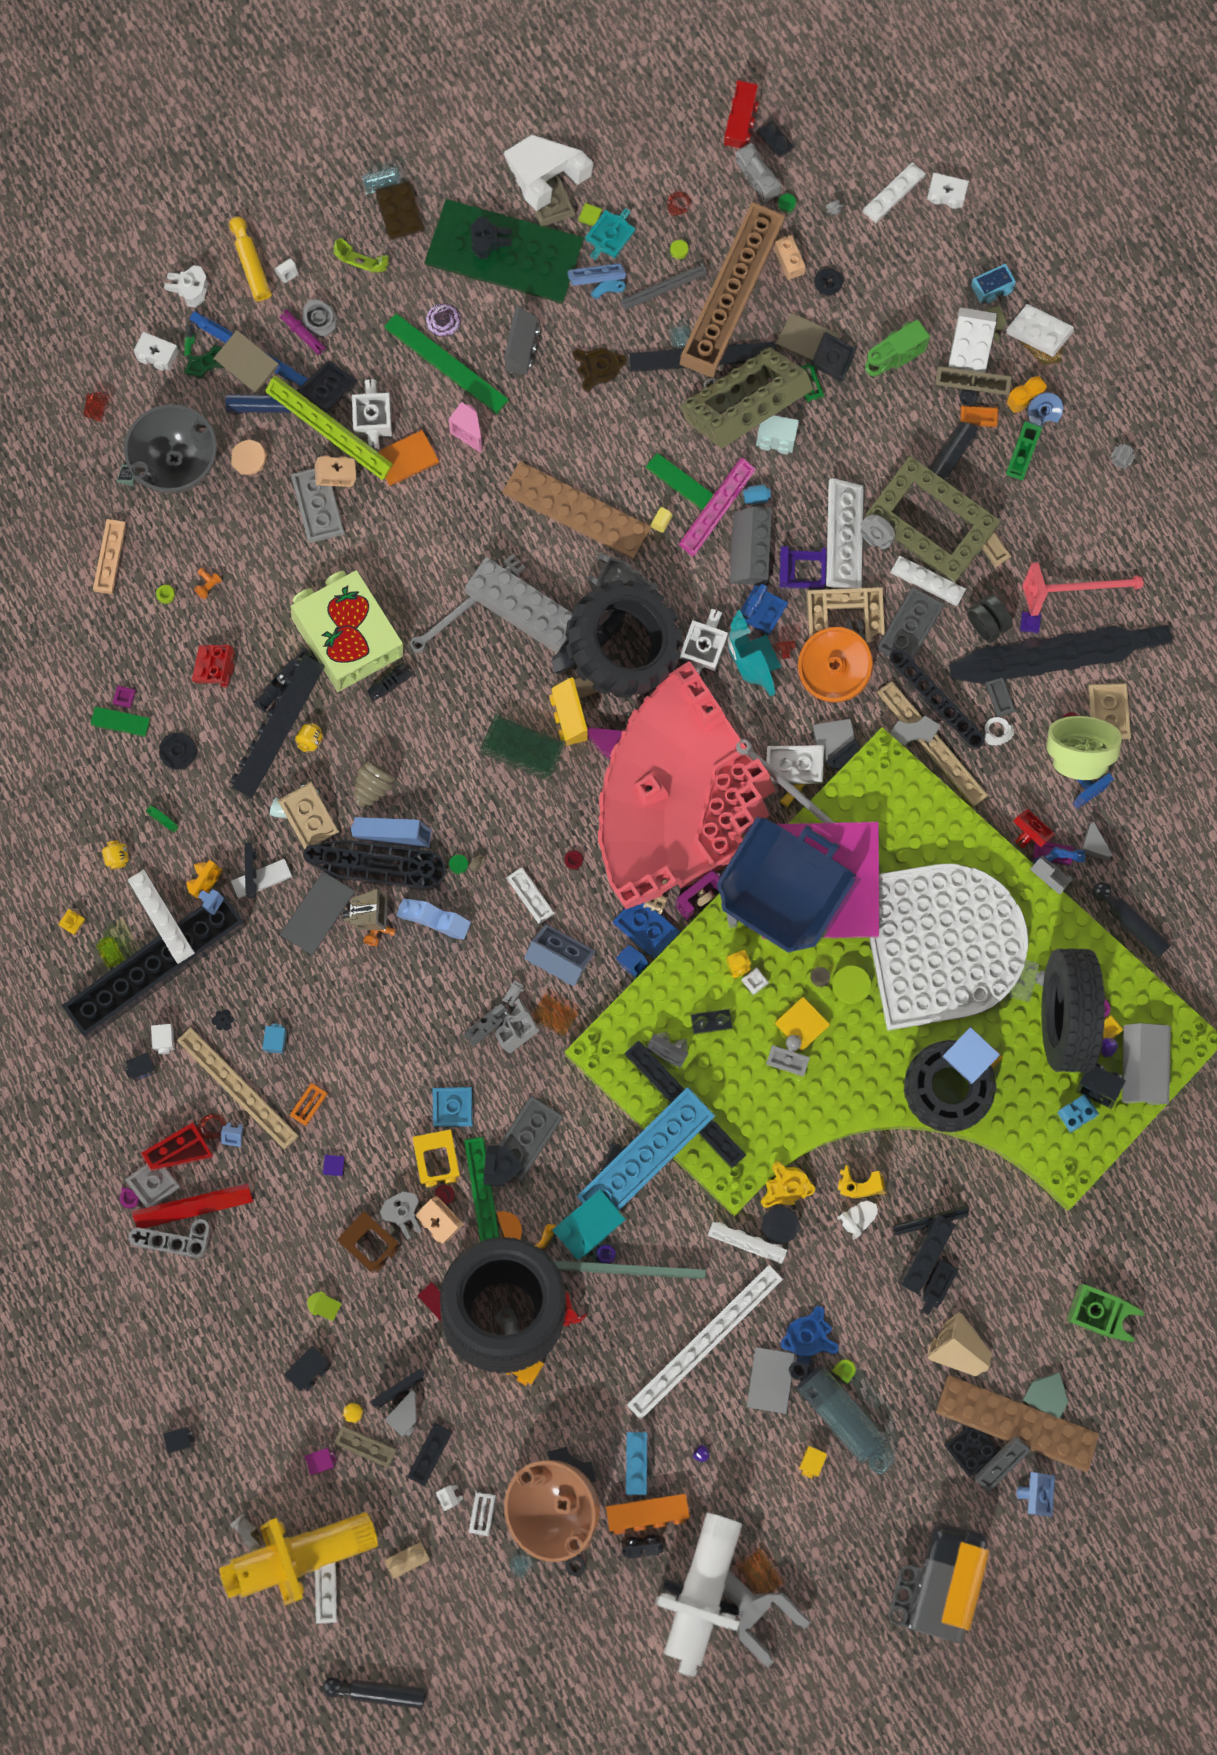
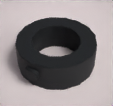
(575, 1574)

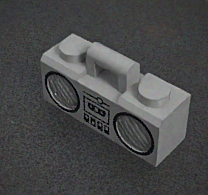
(758, 173)

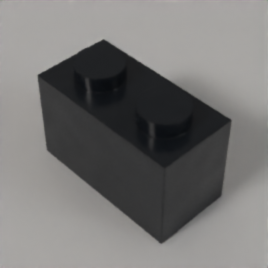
(307, 1369)

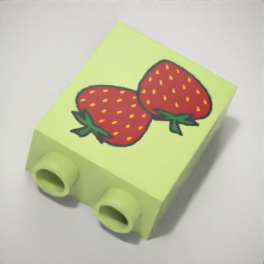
(346, 629)

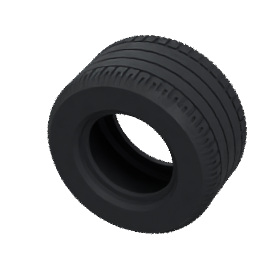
(502, 1262)

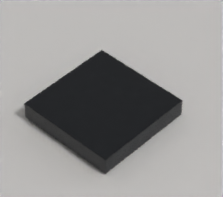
(833, 357)

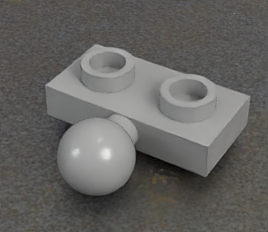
(788, 1059)

